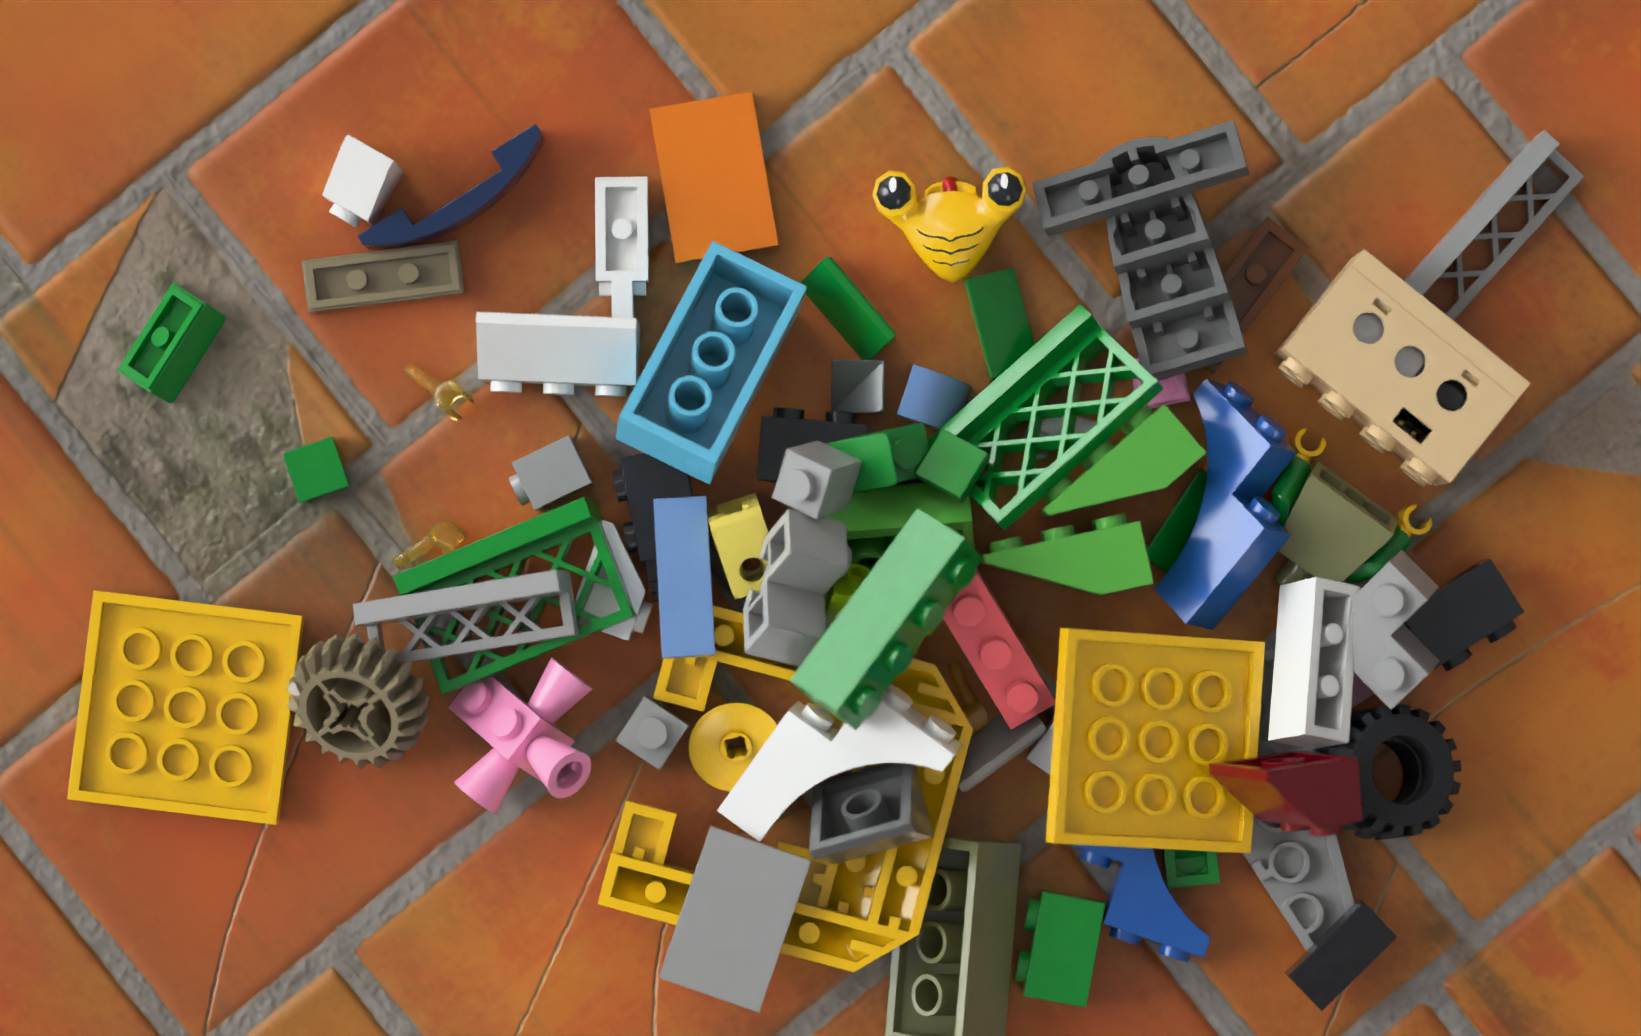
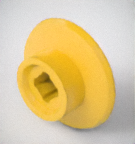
(709, 750)

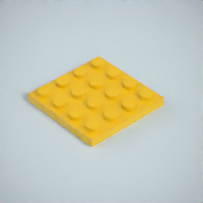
(185, 707)
(1138, 738)

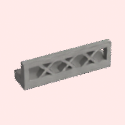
(1485, 211)
(471, 597)

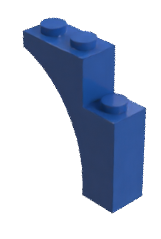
(1235, 526)
(1142, 903)

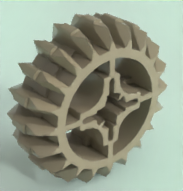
(358, 701)

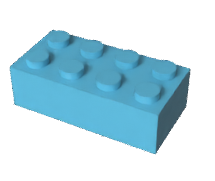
(710, 362)

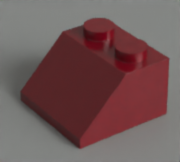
(1296, 789)

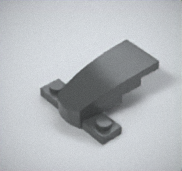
(1160, 241)

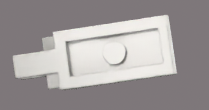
(622, 240)

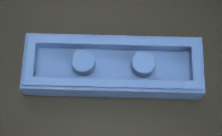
(684, 577)

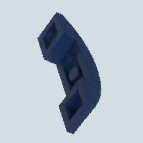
(399, 230)

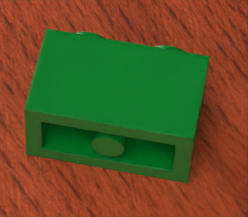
(1060, 947)

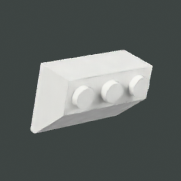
(558, 352)

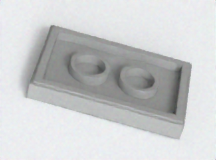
(734, 918)

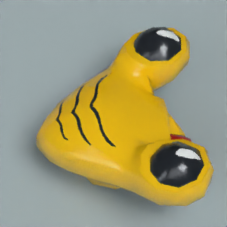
(951, 222)

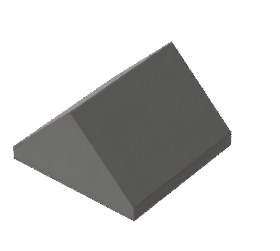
(868, 813)

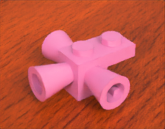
(523, 735)

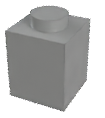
(550, 474)
(817, 479)
(652, 732)

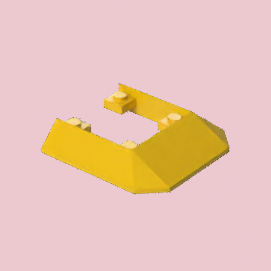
(844, 909)

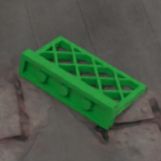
(1021, 396)
(510, 549)

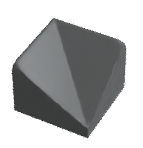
(857, 386)

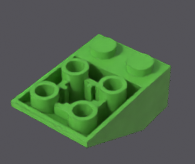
(1142, 462)
(1091, 562)

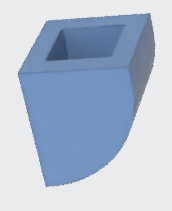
(932, 397)

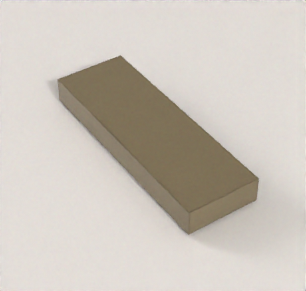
(383, 277)

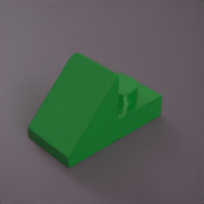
(886, 455)

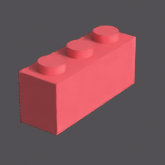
(997, 653)

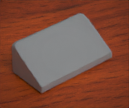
(995, 747)

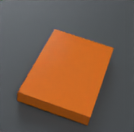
(713, 176)

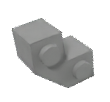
(789, 609)
(1383, 648)

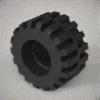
(1425, 765)

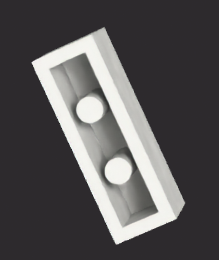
(1313, 664)

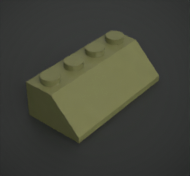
(959, 965)

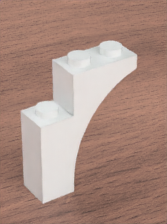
(810, 749)

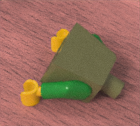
(1333, 525)

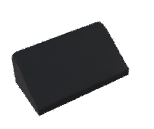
(1340, 954)

